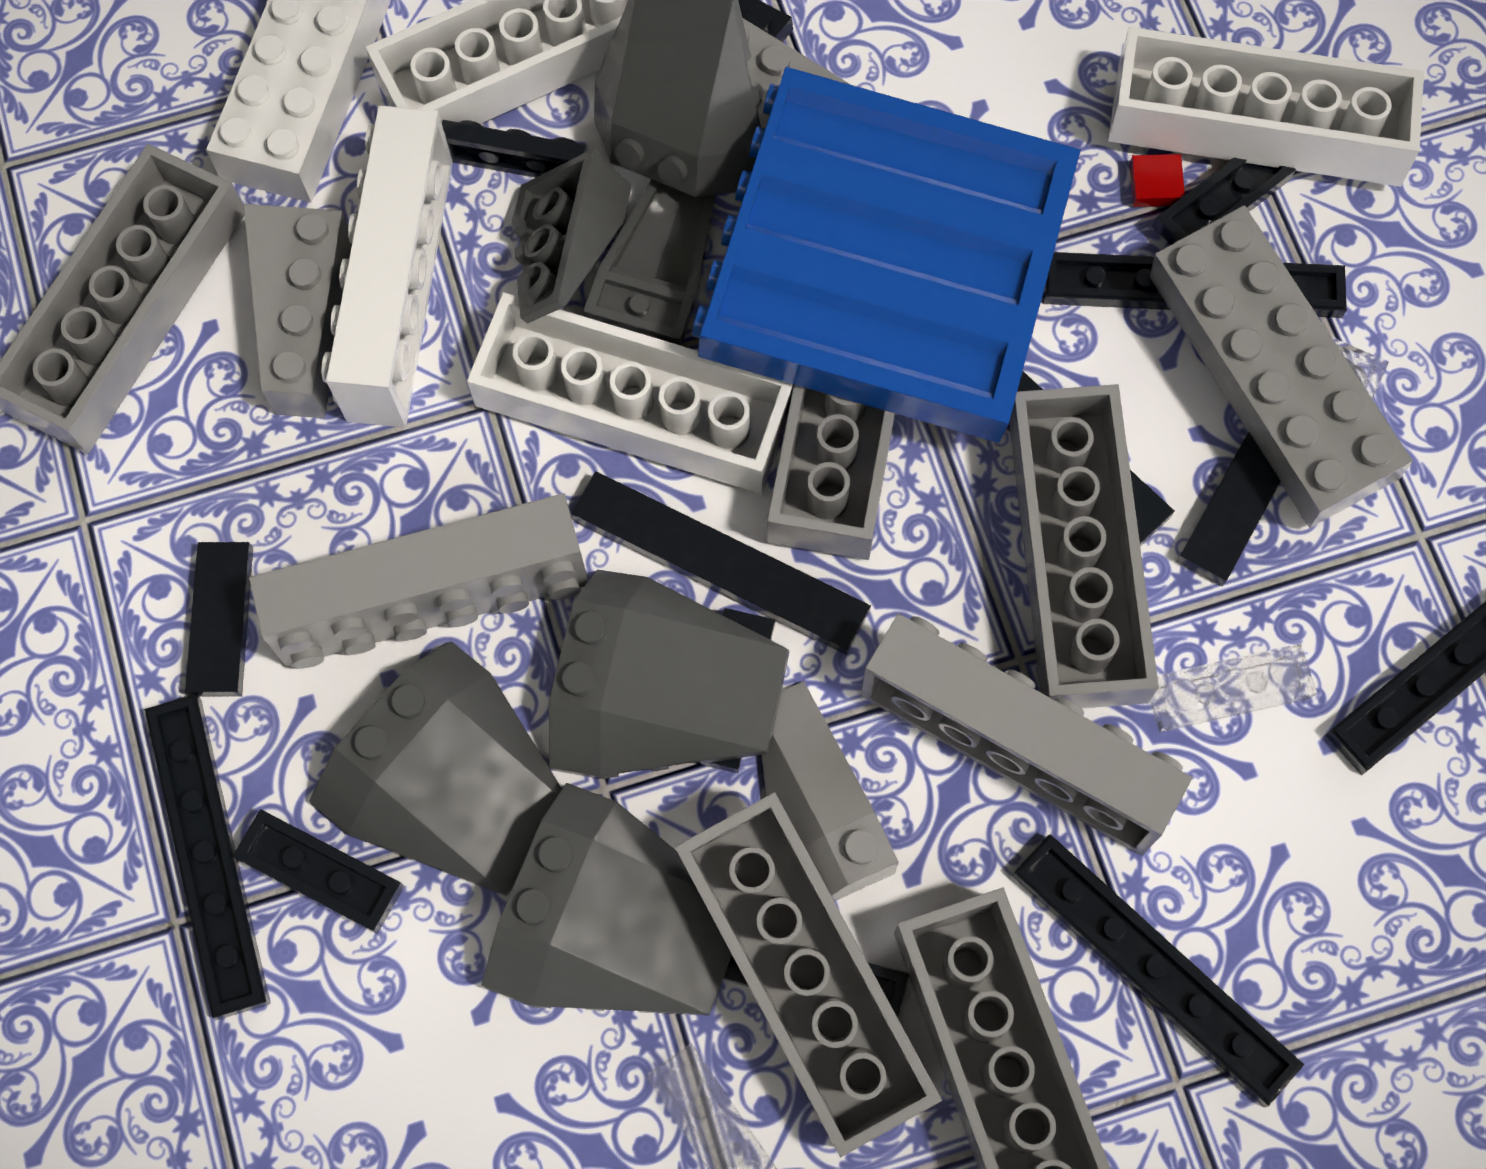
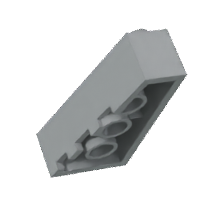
(294, 288)

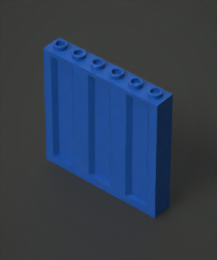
(887, 254)

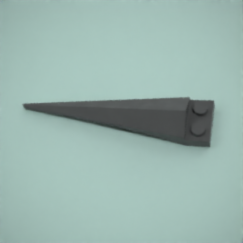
(654, 265)

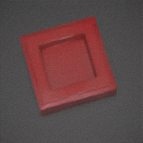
(1156, 180)

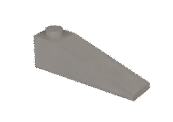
(824, 798)

